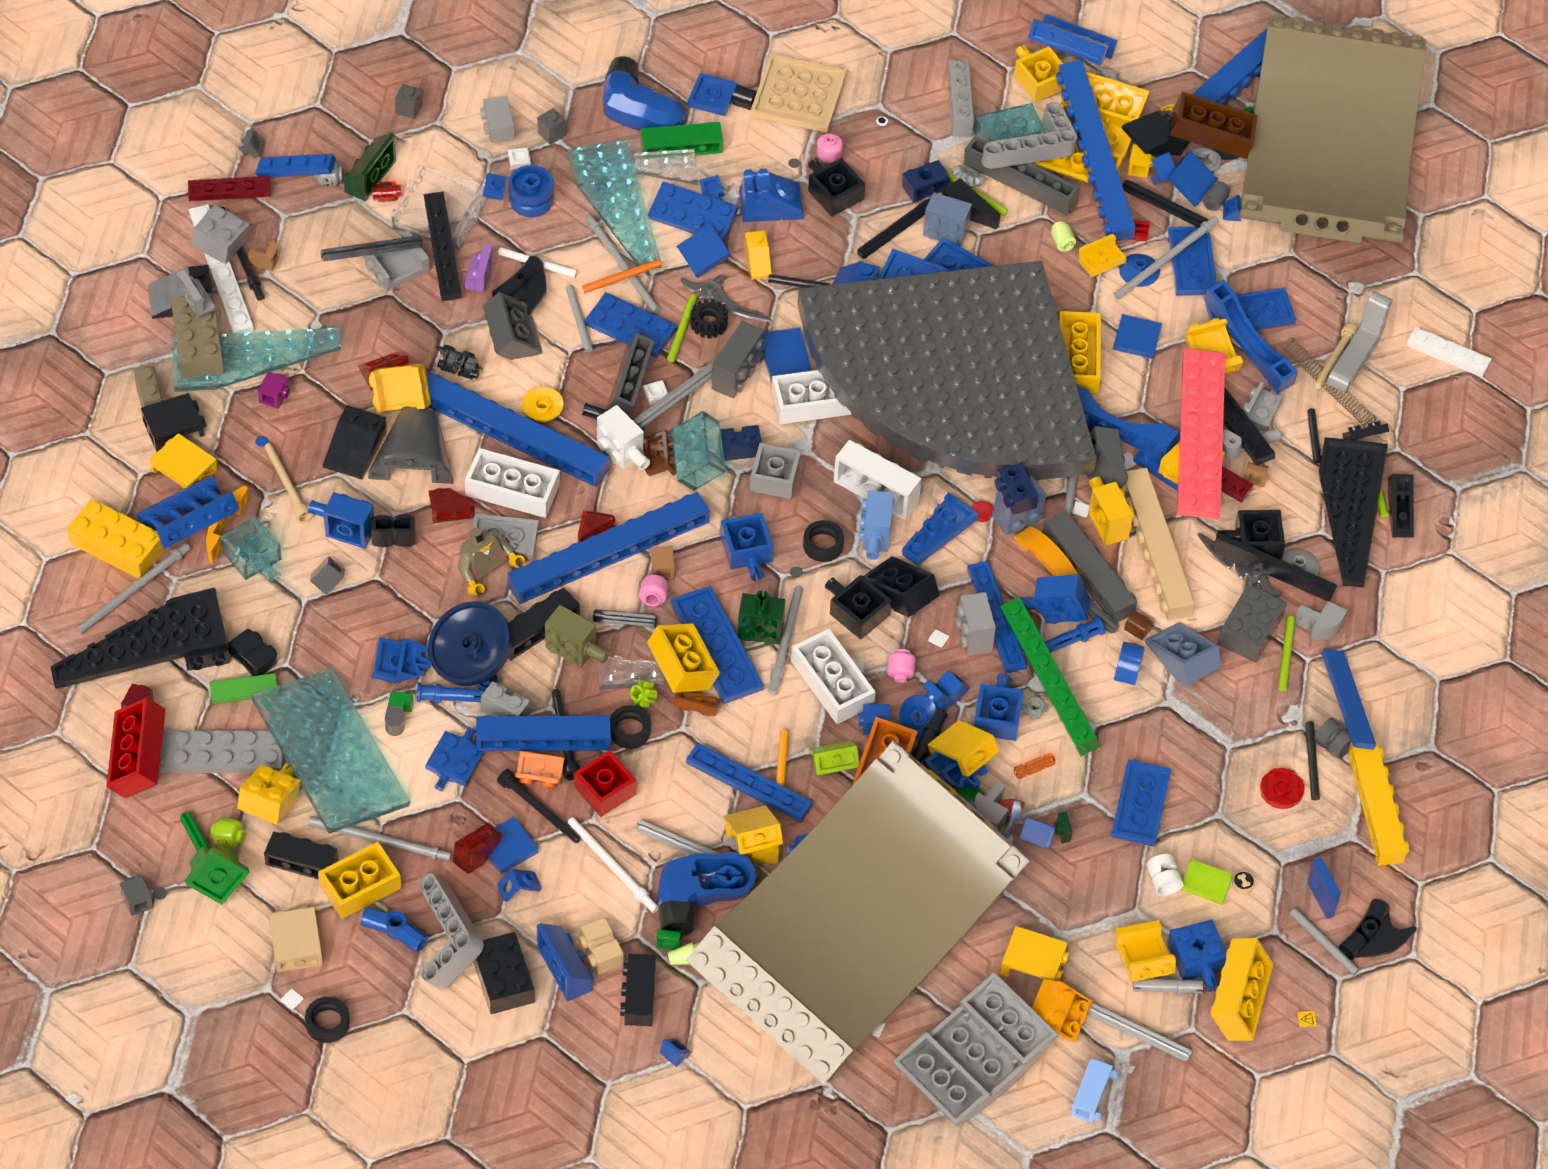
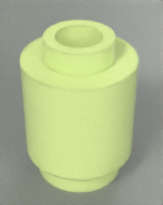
(1063, 236)

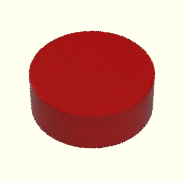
(984, 510)

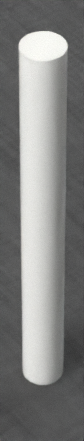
(547, 265)

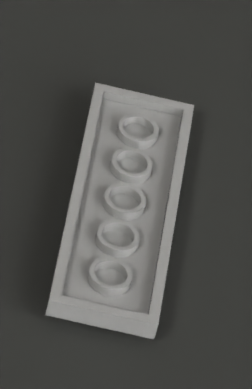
(218, 751)

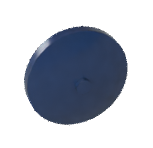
(470, 643)

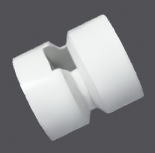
(1164, 874)

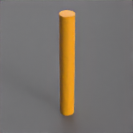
(782, 757)

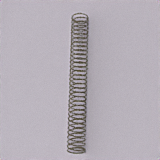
(1326, 388)

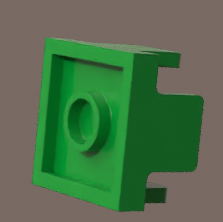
(216, 872)

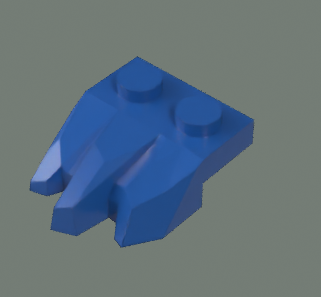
(399, 660)
(950, 772)

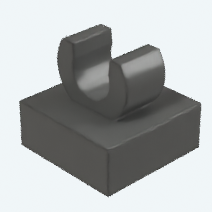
(252, 143)

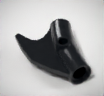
(526, 284)
(1375, 934)

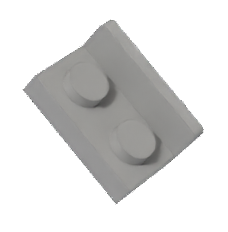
(194, 294)
(1262, 406)

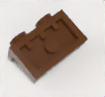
(660, 452)

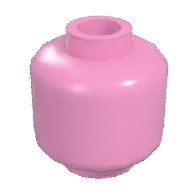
(829, 148)
(654, 590)
(901, 665)

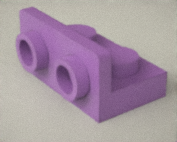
(479, 270)

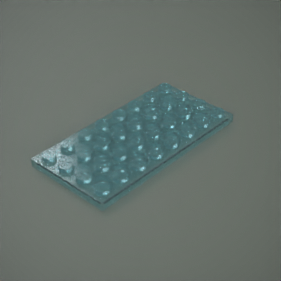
(330, 750)

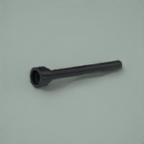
(570, 765)
(508, 780)

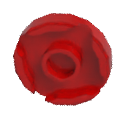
(1282, 788)

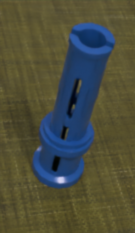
(1081, 633)
(438, 693)

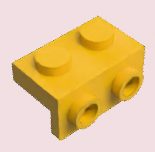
(1101, 255)

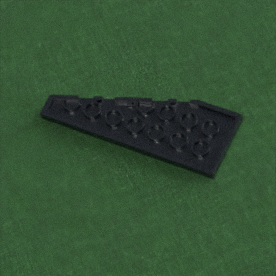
(1351, 491)
(168, 633)

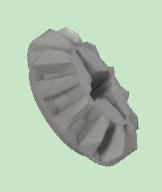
(1214, 158)
(968, 175)

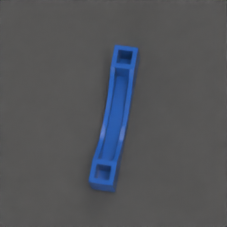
(1270, 363)
(1150, 438)

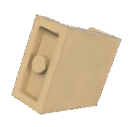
(295, 939)

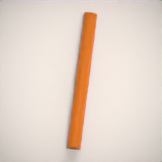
(622, 275)

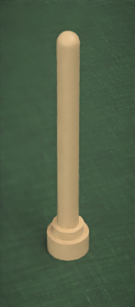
(1347, 335)
(301, 509)

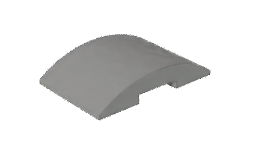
(977, 1051)

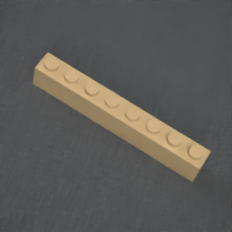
(1157, 546)

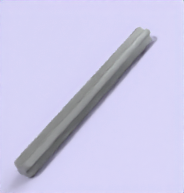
(674, 396)
(676, 840)
(1139, 1032)

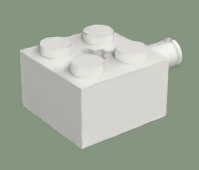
(621, 439)

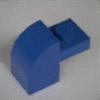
(1129, 663)
(946, 691)

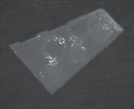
(669, 165)
(623, 673)

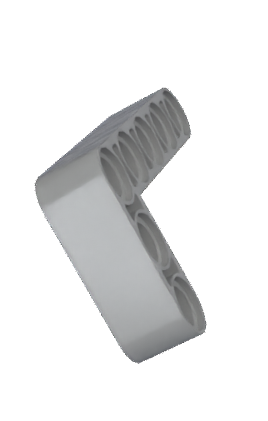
(1054, 144)
(1362, 343)
(464, 941)

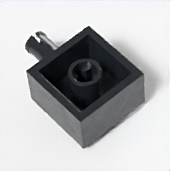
(835, 185)
(1259, 530)
(858, 605)

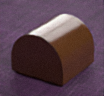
(1138, 625)

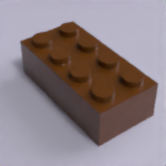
(1213, 125)

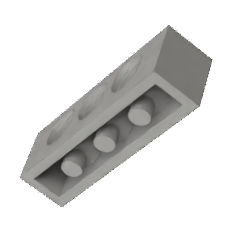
(960, 99)

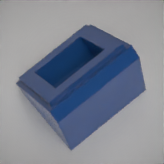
(1231, 209)
(674, 1051)

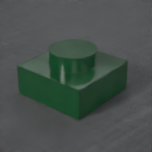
(1063, 827)

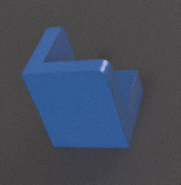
(1163, 167)

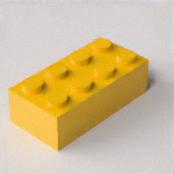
(1083, 345)
(115, 539)
(1242, 989)

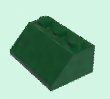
(371, 167)

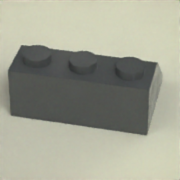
(511, 327)

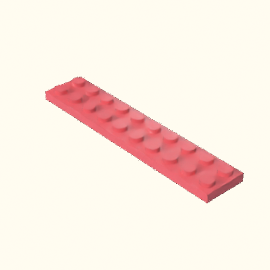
(1201, 434)

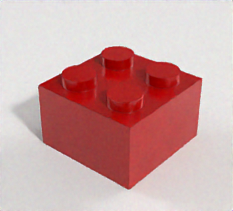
(605, 783)

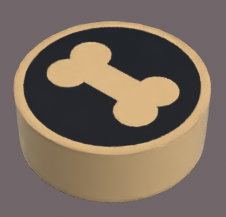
(1243, 882)

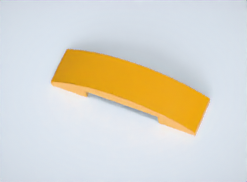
(213, 534)
(1045, 551)

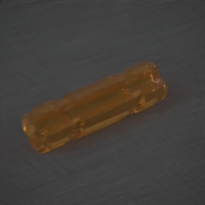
(1034, 765)

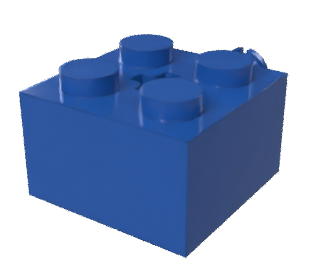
(345, 519)
(747, 543)
(1060, 599)
(999, 709)
(1198, 952)

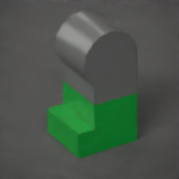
(395, 712)

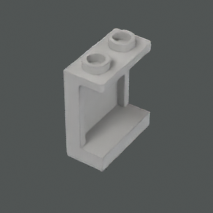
(398, 266)

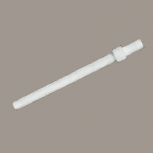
(640, 893)

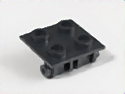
(452, 360)

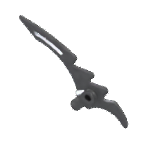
(713, 290)
(1254, 576)

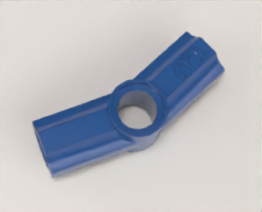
(405, 933)

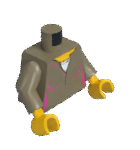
(482, 555)

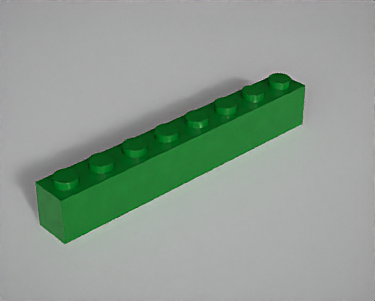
(1050, 676)

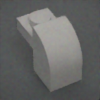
(1323, 624)
(989, 807)

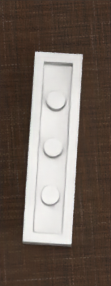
(1448, 352)

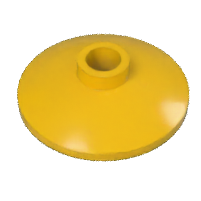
(542, 404)

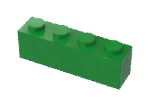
(702, 137)

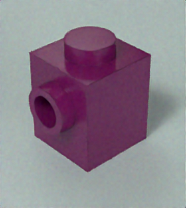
(273, 390)

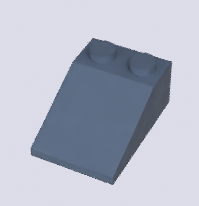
(1185, 653)

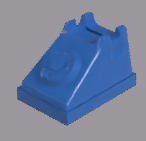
(769, 197)

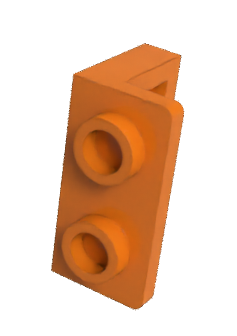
(540, 768)

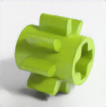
(643, 694)

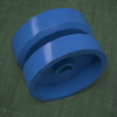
(531, 191)

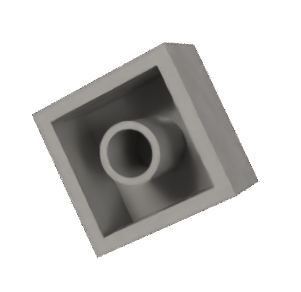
(220, 234)
(775, 470)
(975, 624)

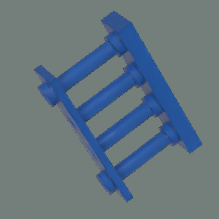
(1072, 39)
(184, 501)

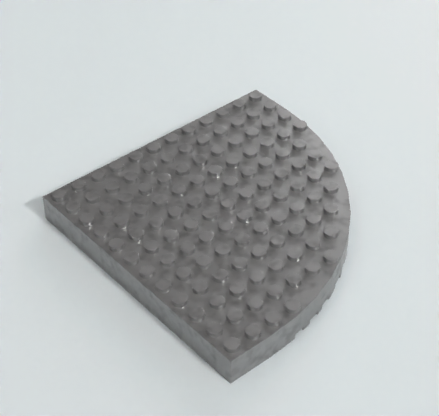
(955, 367)

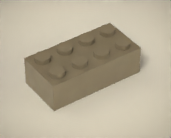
(196, 340)

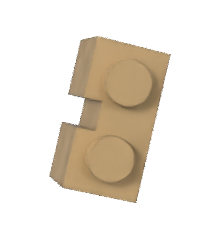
(601, 946)

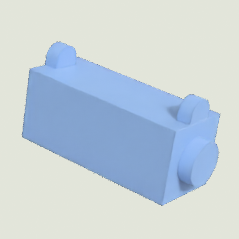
(1092, 1090)

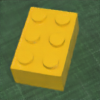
(683, 658)
(359, 880)

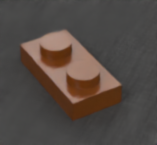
(697, 702)

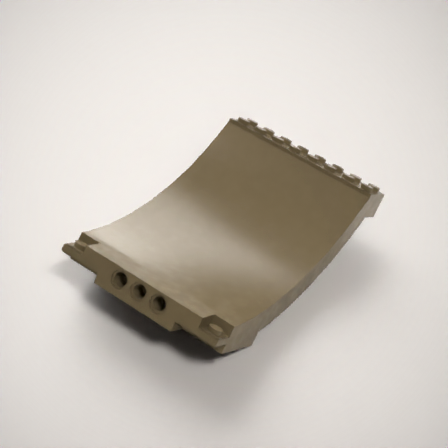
(1334, 130)
(859, 912)

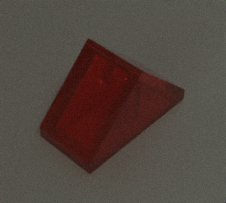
(594, 523)

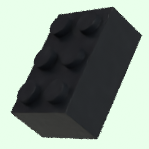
(504, 974)

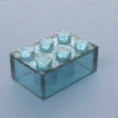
(1009, 123)
(698, 451)

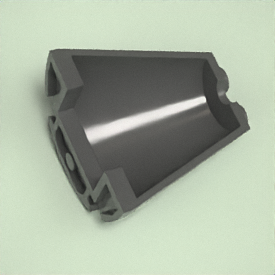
(414, 444)

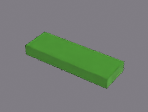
(240, 688)

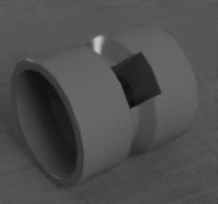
(1332, 735)

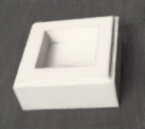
(519, 157)
(655, 391)

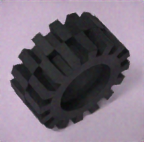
(709, 309)

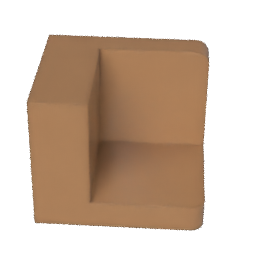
(265, 258)
(663, 562)

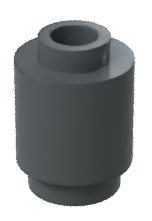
(1216, 196)

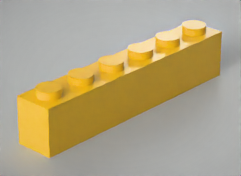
(1378, 805)

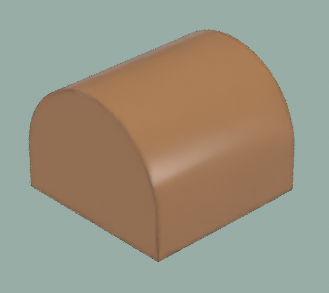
(1256, 474)

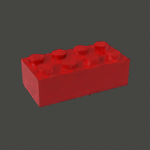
(136, 748)

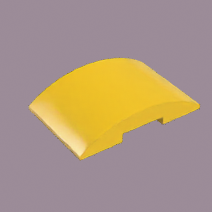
(1116, 105)

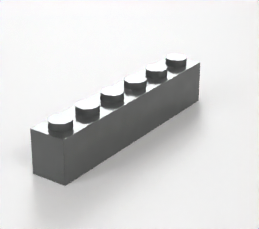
(1026, 179)
(1094, 571)

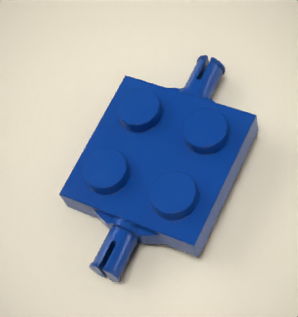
(454, 759)

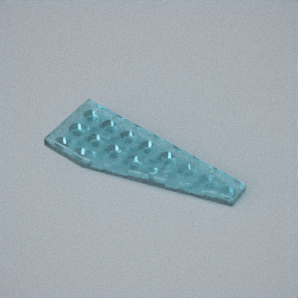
(612, 188)
(257, 353)

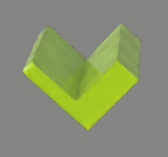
(835, 757)
(1206, 881)

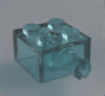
(252, 550)

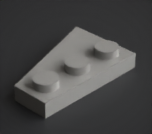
(518, 532)

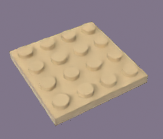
(798, 93)

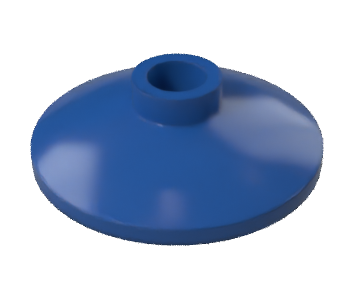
(1136, 264)
(918, 705)

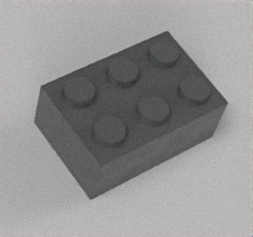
(738, 359)
(1252, 623)

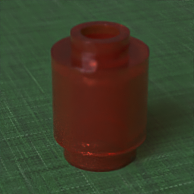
(386, 191)

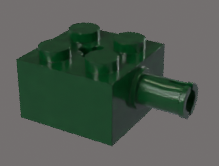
(761, 618)

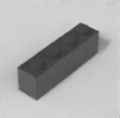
(631, 373)

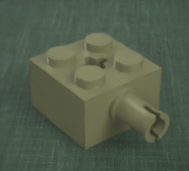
(573, 637)

